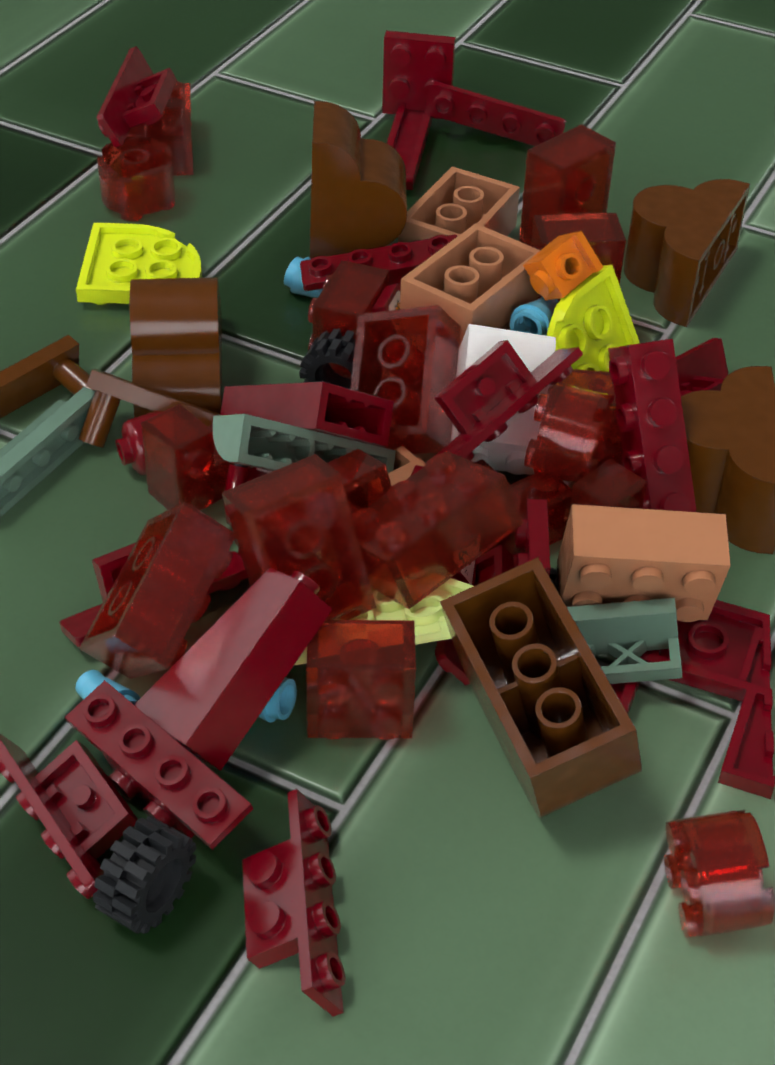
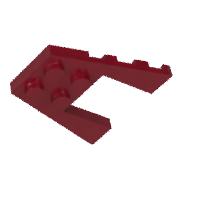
(733, 660)

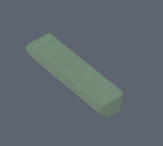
(274, 445)

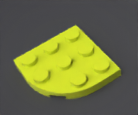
(131, 252)
(593, 320)

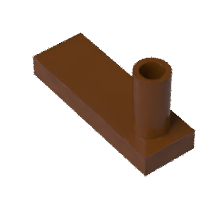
(41, 373)
(107, 398)

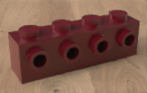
(653, 422)

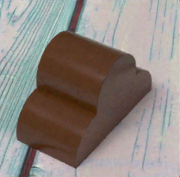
(354, 186)
(683, 242)
(177, 339)
(734, 454)

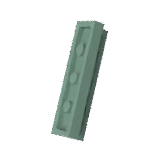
(41, 447)
(628, 632)

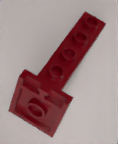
(409, 68)

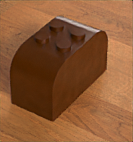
(541, 688)

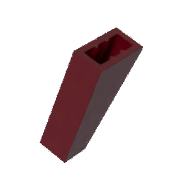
(315, 407)
(236, 666)

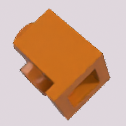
(562, 265)

